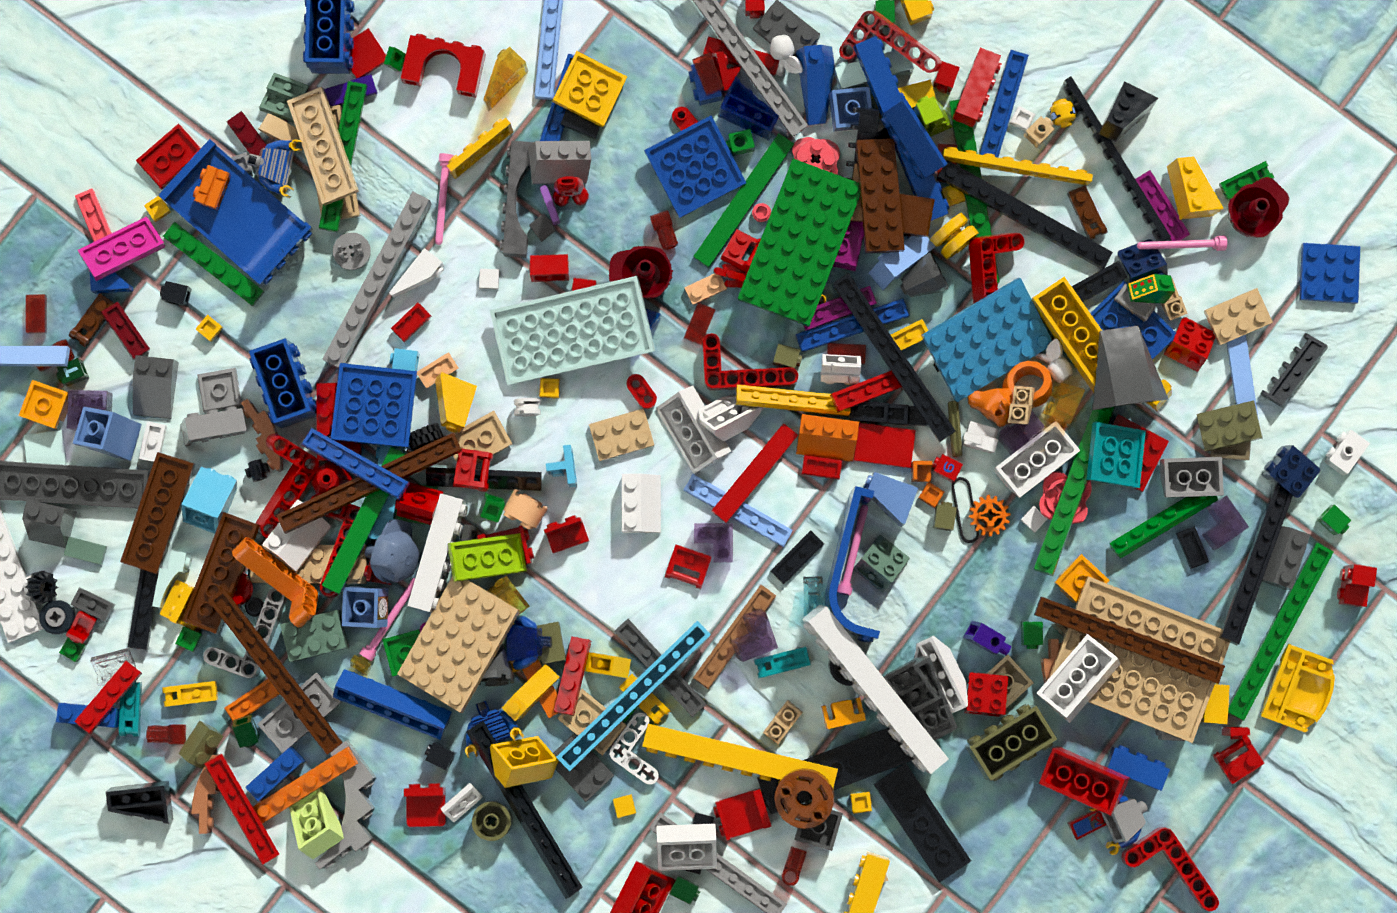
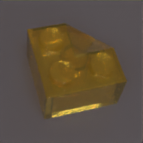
(1063, 404)

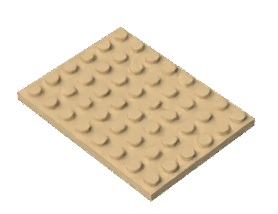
(1141, 686)

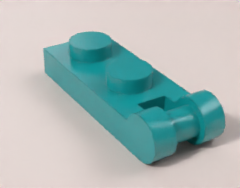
(783, 662)
(131, 711)

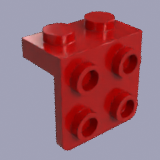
(1190, 344)
(425, 805)

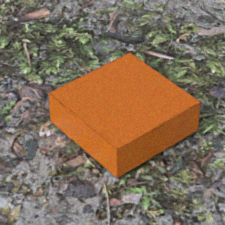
(931, 495)

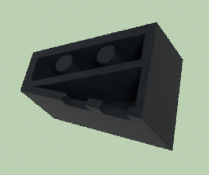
(142, 800)

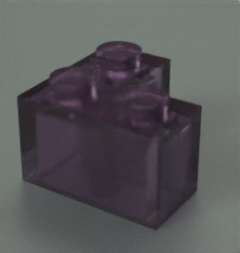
(86, 398)
(1019, 434)
(1228, 524)
(720, 536)
(759, 637)

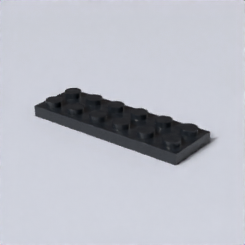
(922, 822)

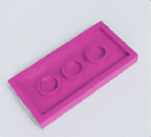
(121, 248)

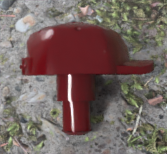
(1258, 208)
(648, 264)

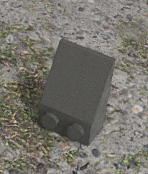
(154, 386)

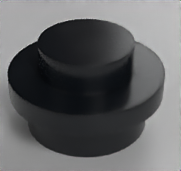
(254, 606)

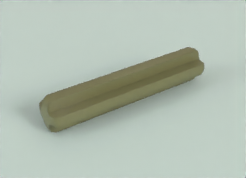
(954, 419)

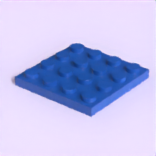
(695, 166)
(1154, 330)
(374, 405)

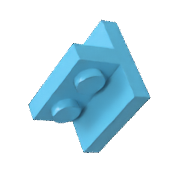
(558, 469)

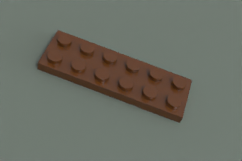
(879, 196)
(157, 513)
(218, 572)

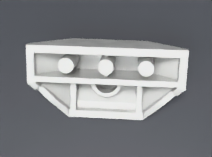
(726, 418)
(947, 670)

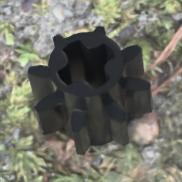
(257, 470)

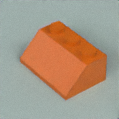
(827, 437)

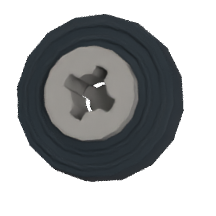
(64, 617)

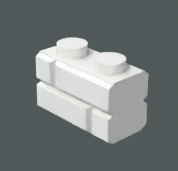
(840, 369)

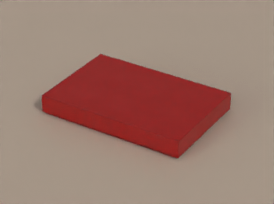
(168, 156)
(884, 445)

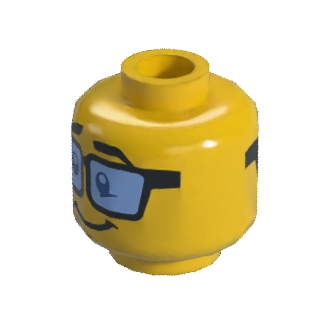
(1062, 113)

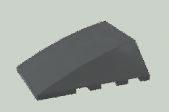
(1125, 370)
(923, 695)

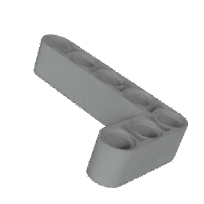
(263, 621)

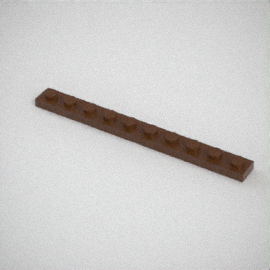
(358, 488)
(1129, 640)
(275, 671)

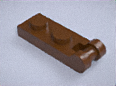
(1087, 212)
(91, 321)

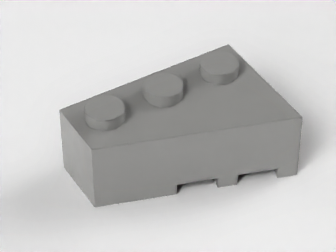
(213, 425)

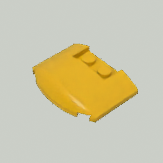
(1299, 689)

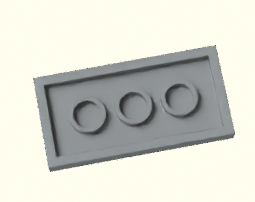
(282, 723)

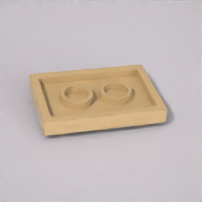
(1238, 316)
(621, 434)
(484, 435)
(586, 712)

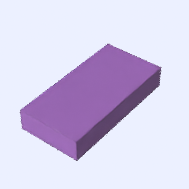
(550, 205)

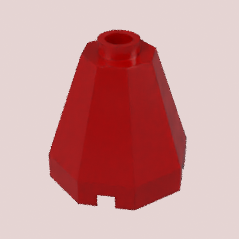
(329, 470)

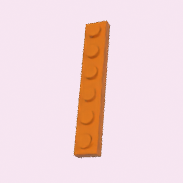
(305, 785)

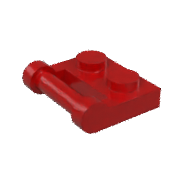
(737, 248)
(466, 469)
(690, 560)
(1242, 764)

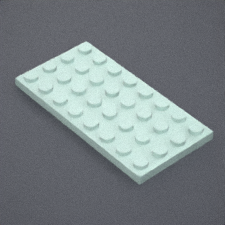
(572, 330)

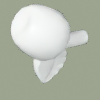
(783, 50)
(1058, 366)

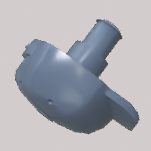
(394, 553)

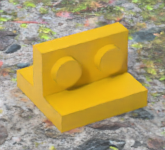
(177, 603)

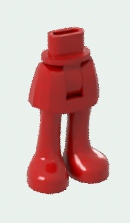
(567, 187)

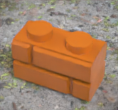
(212, 187)

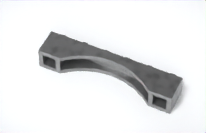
(515, 240)

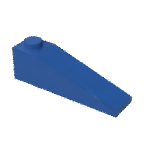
(816, 81)

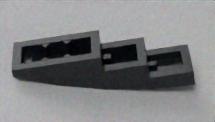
(886, 414)

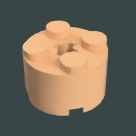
(524, 509)

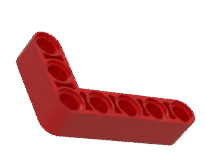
(891, 39)
(983, 262)
(741, 375)
(288, 482)
(345, 517)
(1177, 863)

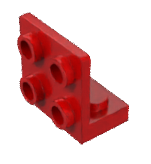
(566, 534)
(987, 694)

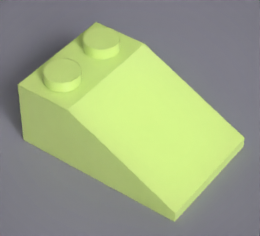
(315, 824)

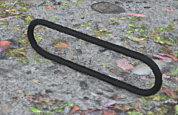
(957, 511)

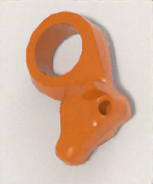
(996, 402)

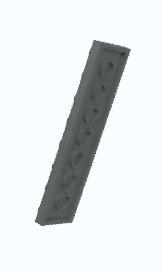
(72, 484)

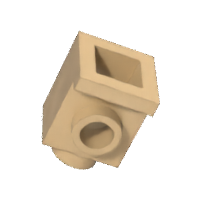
(1034, 135)

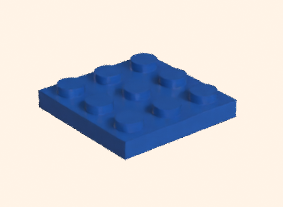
(1329, 273)

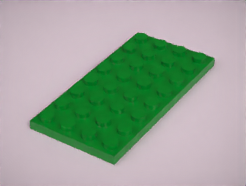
(800, 242)

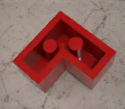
(1356, 584)

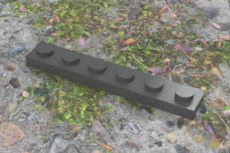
(648, 655)

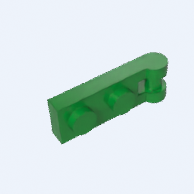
(1234, 184)

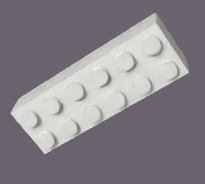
(435, 557)

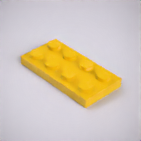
(484, 144)

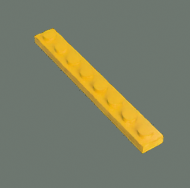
(1024, 167)

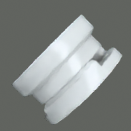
(527, 407)

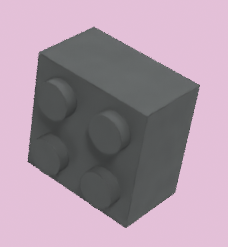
(823, 834)

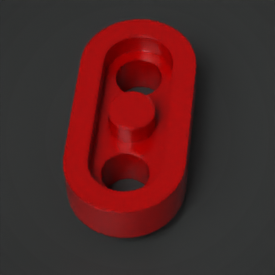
(685, 122)
(642, 391)

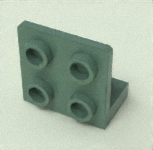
(881, 563)

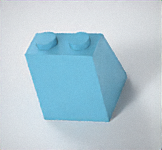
(208, 499)

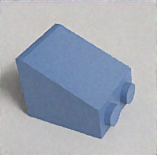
(107, 433)
(892, 496)

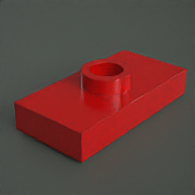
(411, 322)
(821, 467)
(1235, 732)

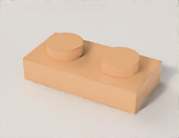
(705, 288)
(430, 372)

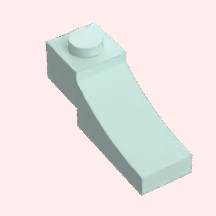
(178, 563)

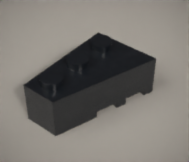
(1127, 109)

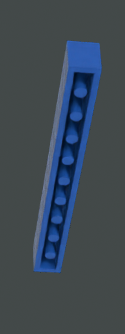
(886, 95)

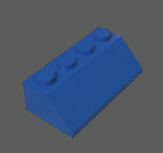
(914, 139)

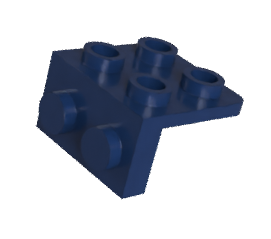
(1142, 262)
(1291, 470)

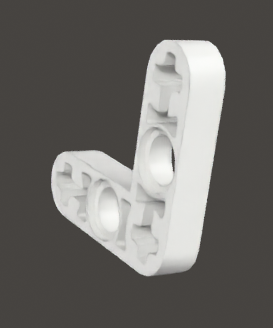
(628, 754)

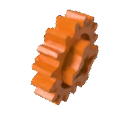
(989, 507)

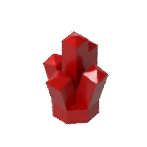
(731, 272)

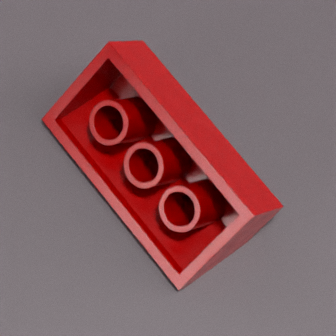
(325, 410)
(1083, 780)
(643, 891)

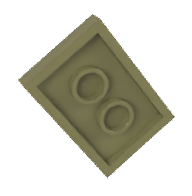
(1229, 426)

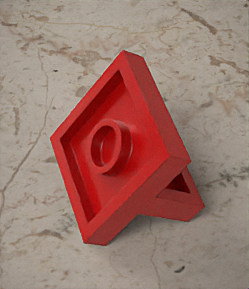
(418, 503)

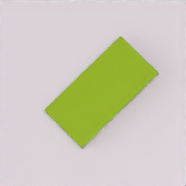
(487, 557)

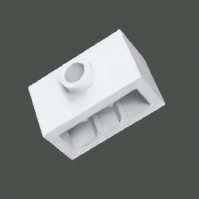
(1346, 452)

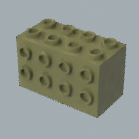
(1010, 742)

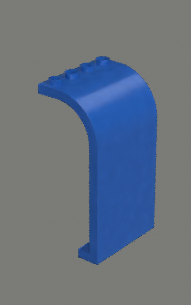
(250, 222)
(864, 634)

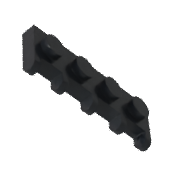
(865, 129)
(1295, 371)

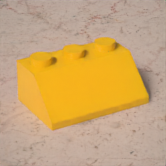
(522, 761)

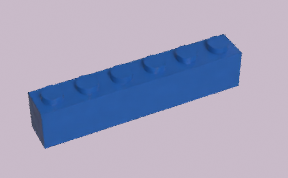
(392, 704)

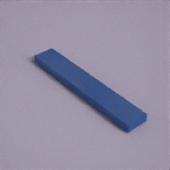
(1004, 103)
(552, 129)
(848, 326)
(355, 464)

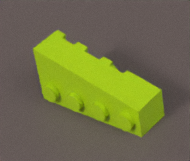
(932, 115)

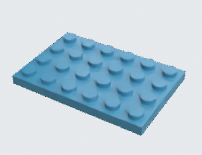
(987, 339)

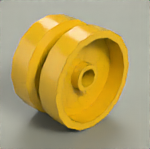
(952, 234)

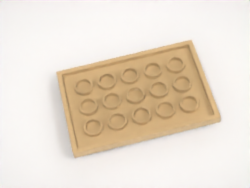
(458, 643)

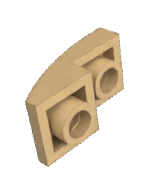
(278, 129)
(1174, 306)
(1021, 405)
(782, 722)

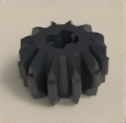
(41, 587)

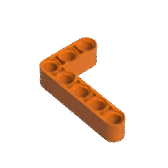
(282, 578)

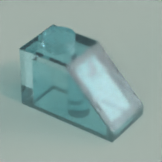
(812, 593)

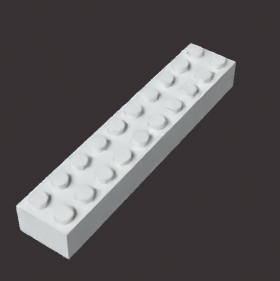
(876, 690)

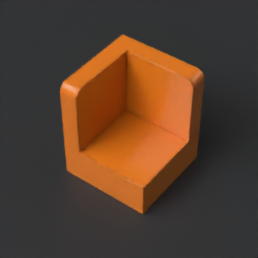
(921, 471)

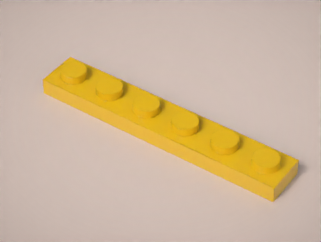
(786, 400)

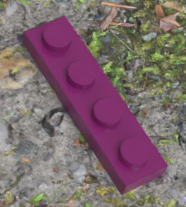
(1162, 206)
(836, 309)

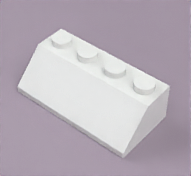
(694, 441)
(1036, 460)
(1078, 678)

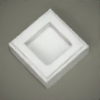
(1022, 118)
(489, 279)
(1033, 519)

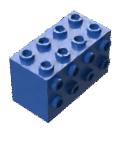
(328, 36)
(283, 383)

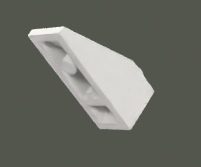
(421, 271)

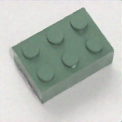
(317, 637)

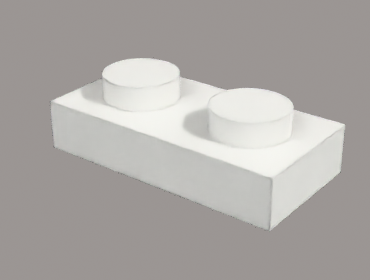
(152, 441)
(461, 802)

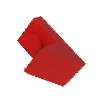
(726, 74)

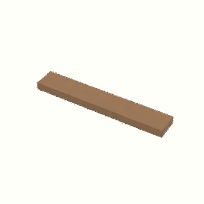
(724, 650)

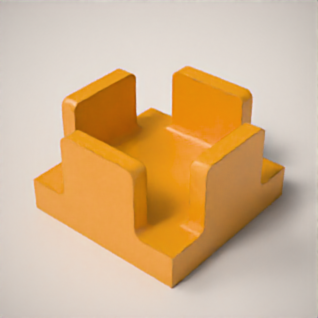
(45, 404)
(1074, 576)
(843, 713)

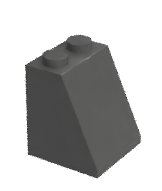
(48, 523)

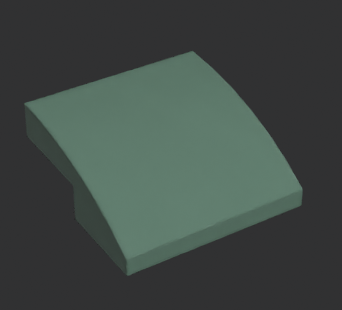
(279, 91)

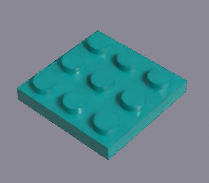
(1116, 455)

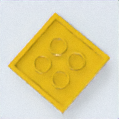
(589, 89)

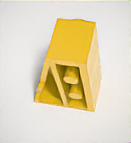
(1192, 190)

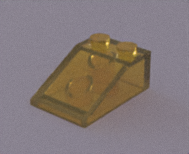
(505, 75)

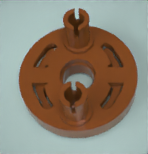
(788, 791)

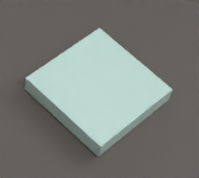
(46, 447)

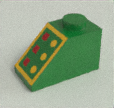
(1151, 289)

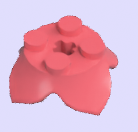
(824, 149)
(1052, 488)

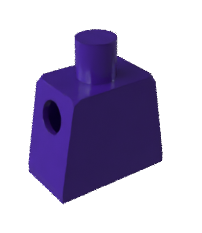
(981, 636)

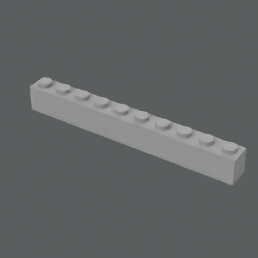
(377, 280)

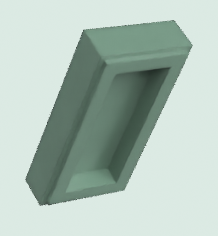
(85, 550)

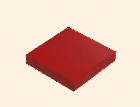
(366, 54)

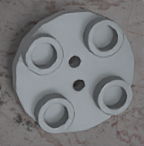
(342, 251)

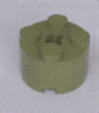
(481, 818)

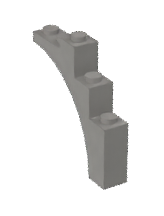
(356, 807)

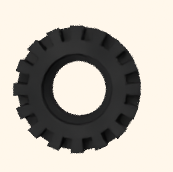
(425, 436)

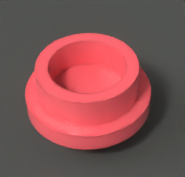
(761, 212)

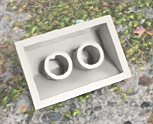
(641, 503)
(298, 544)
(686, 847)

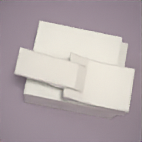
(981, 437)

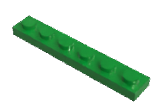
(213, 264)
(1160, 524)

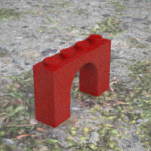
(422, 49)

